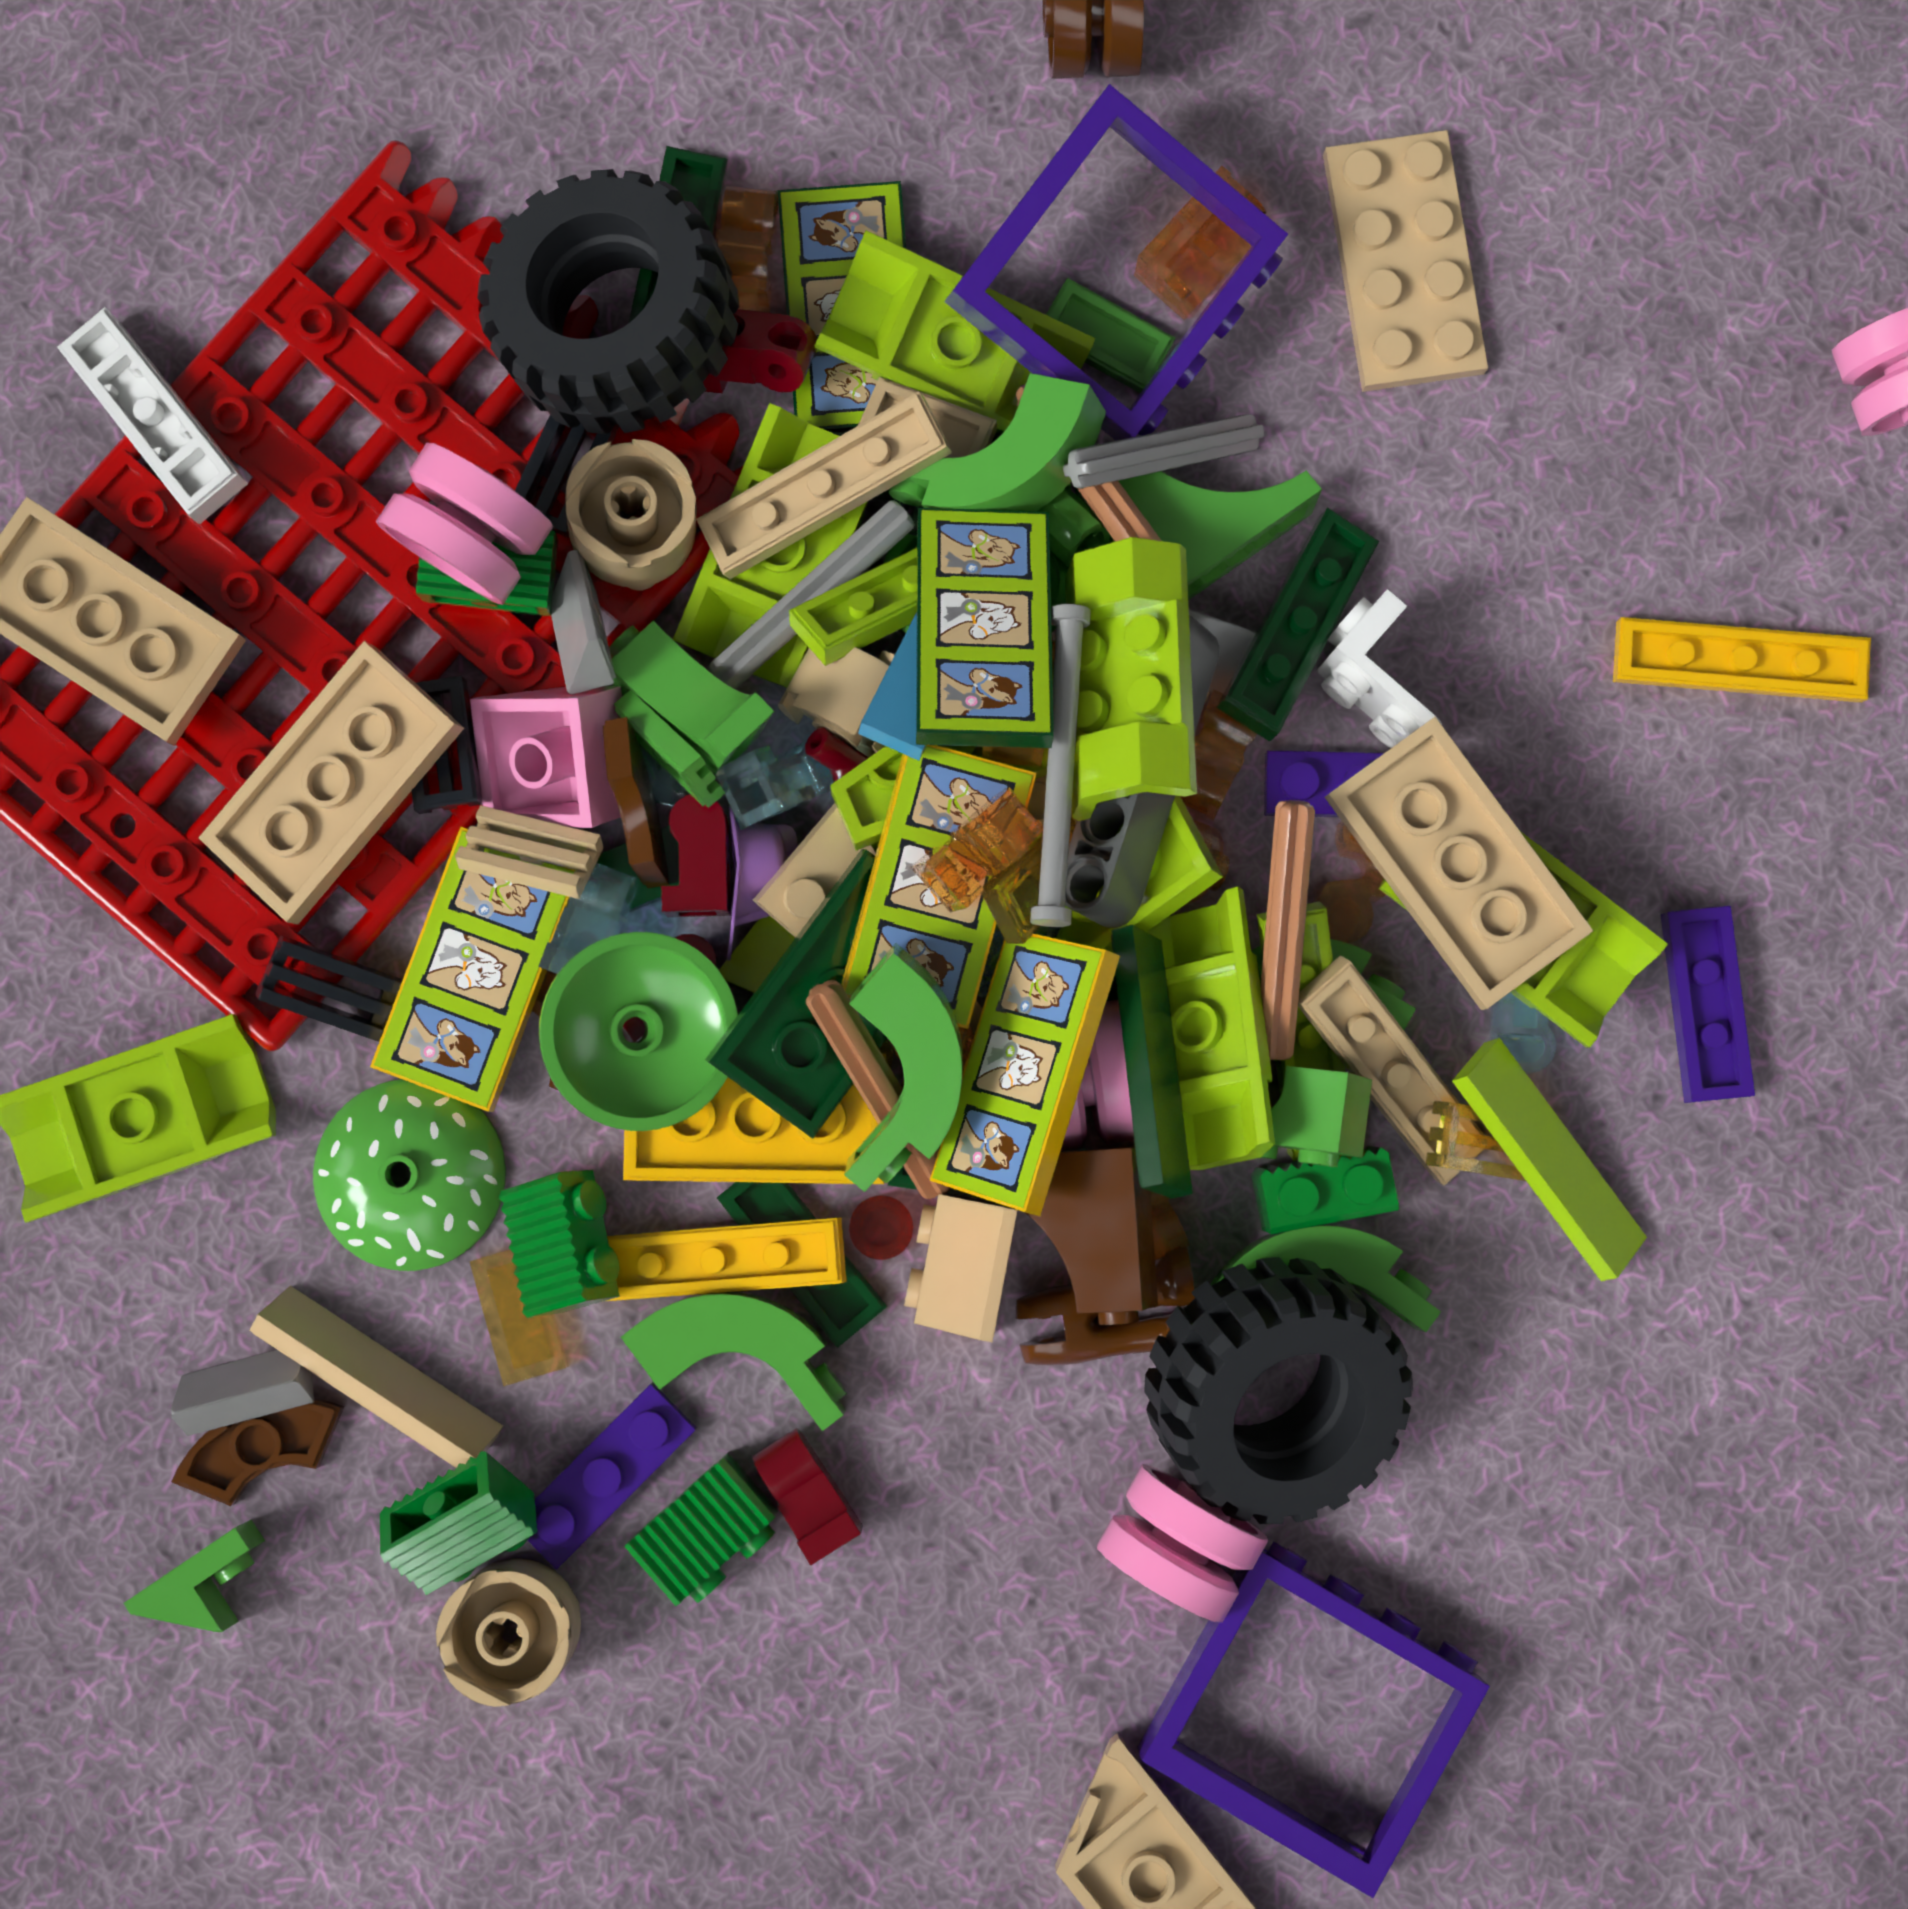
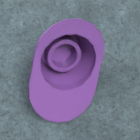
(756, 858)

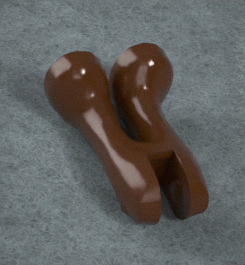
(1090, 1341)

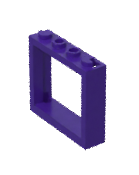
(1218, 317)
(1393, 1631)

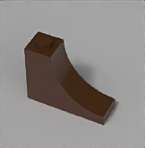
(1103, 1232)

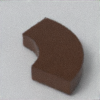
(636, 802)
(237, 1453)

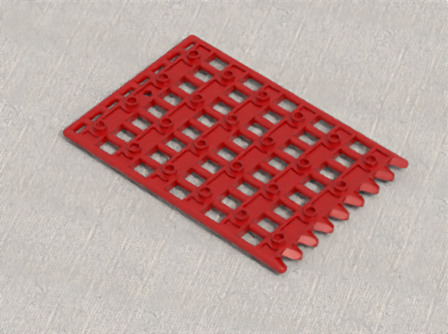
(413, 408)

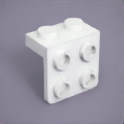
(1357, 680)

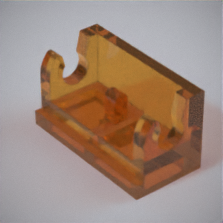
(1192, 254)

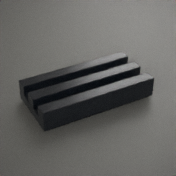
(539, 461)
(471, 791)
(379, 1008)

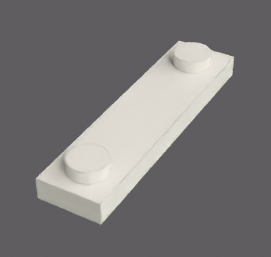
(152, 416)

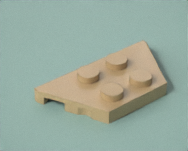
(1138, 1848)

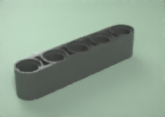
(1126, 859)

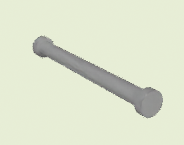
(1051, 909)

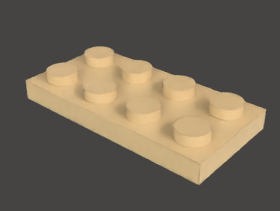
(1405, 261)
(108, 623)
(330, 783)
(1458, 864)

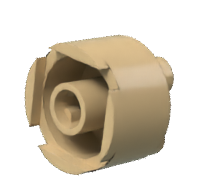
(626, 479)
(837, 694)
(472, 1631)

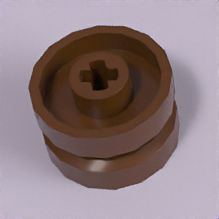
(1073, 24)

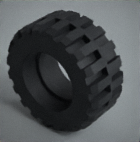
(565, 246)
(1317, 1446)

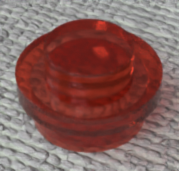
(881, 1227)

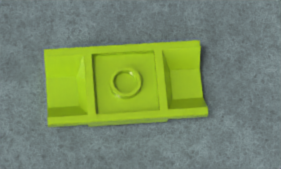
(900, 329)
(726, 607)
(1133, 673)
(1593, 973)
(1218, 1032)
(137, 1116)

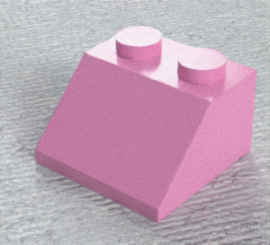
(546, 754)

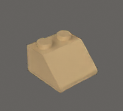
(962, 1266)

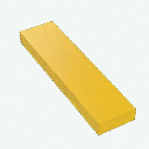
(1742, 659)
(730, 1258)

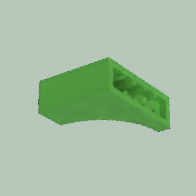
(1218, 525)
(687, 696)

